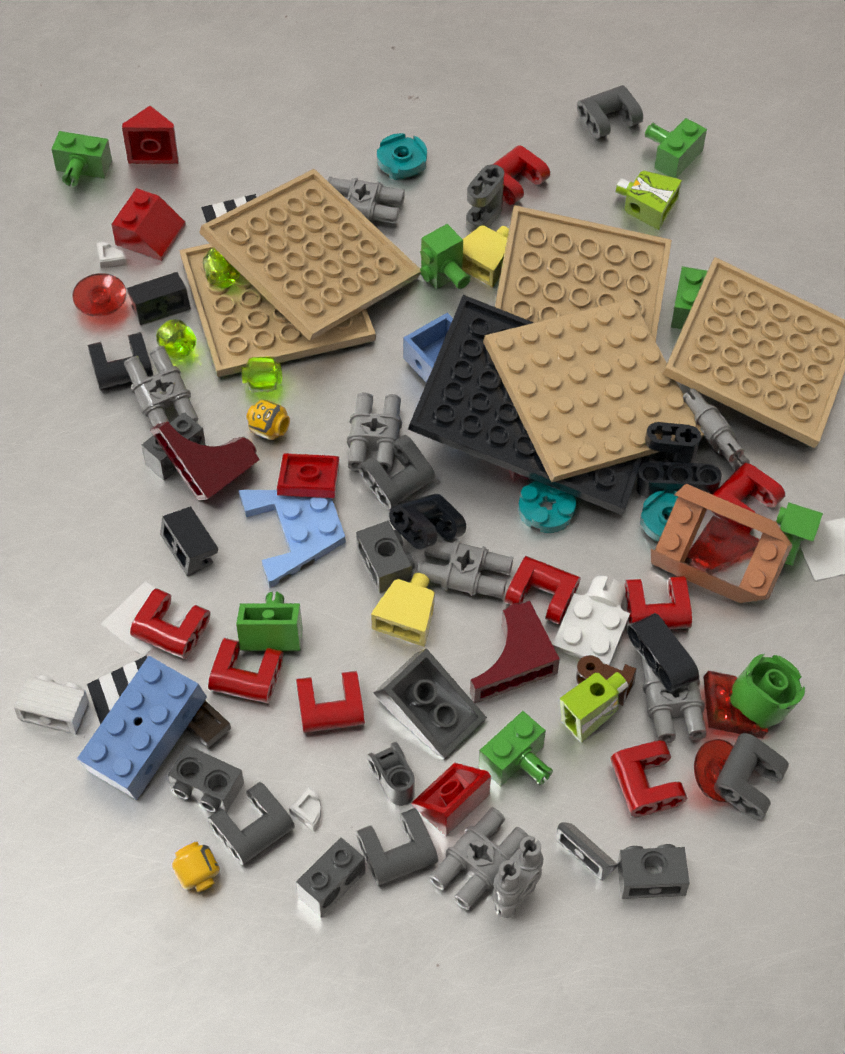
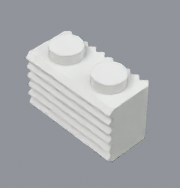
(51, 703)

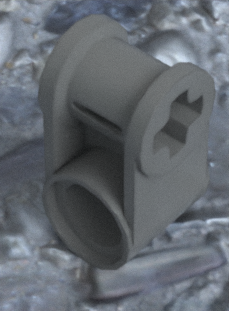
(391, 769)

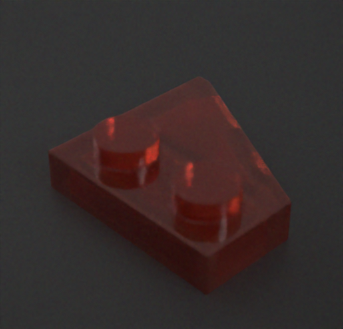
(719, 546)
(721, 712)

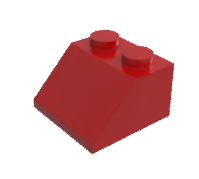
(147, 225)

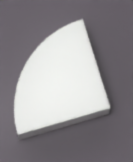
(110, 256)
(307, 808)

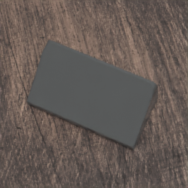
(585, 850)

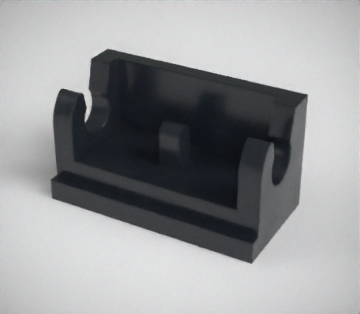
(159, 298)
(188, 540)

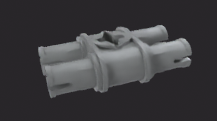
(367, 196)
(167, 379)
(716, 429)
(374, 431)
(470, 579)
(665, 707)
(477, 843)
(517, 877)

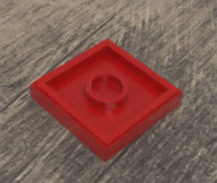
(308, 475)

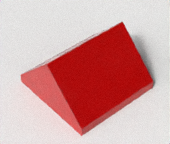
(150, 138)
(453, 796)

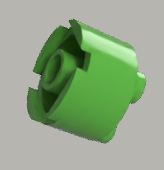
(767, 690)

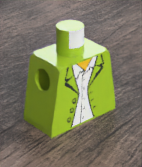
(650, 197)
(591, 704)

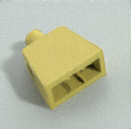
(485, 253)
(406, 610)

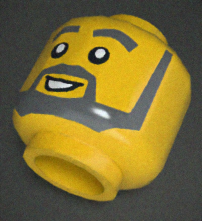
(268, 419)
(195, 867)

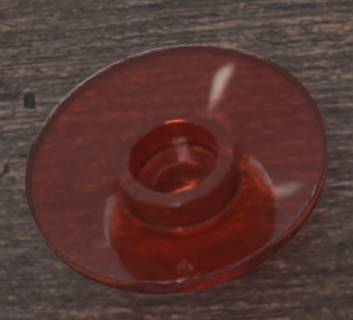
(99, 294)
(709, 764)

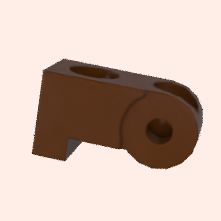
(591, 664)

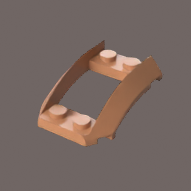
(681, 531)

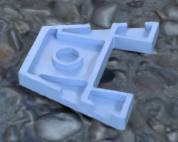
(307, 524)

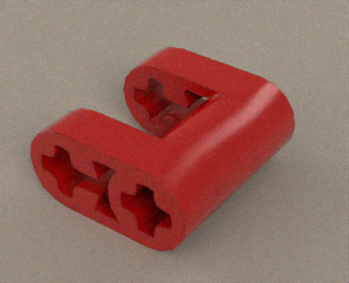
(525, 163)
(747, 481)
(546, 578)
(675, 614)
(153, 630)
(242, 683)
(334, 713)
(639, 796)

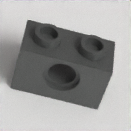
(383, 540)
(639, 883)

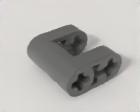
(596, 107)
(486, 197)
(414, 476)
(745, 757)
(258, 835)
(400, 860)

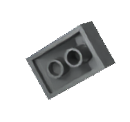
(430, 703)

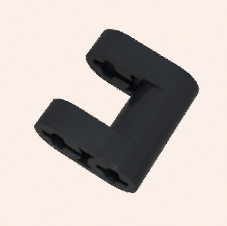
(114, 372)
(680, 450)
(425, 518)

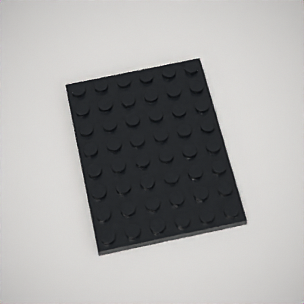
(473, 412)

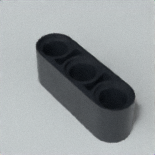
(667, 474)
(663, 652)

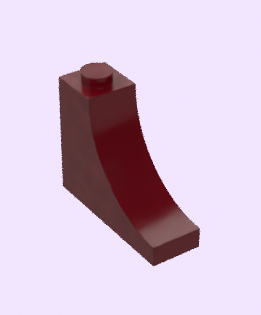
(205, 467)
(525, 657)

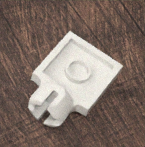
(594, 622)

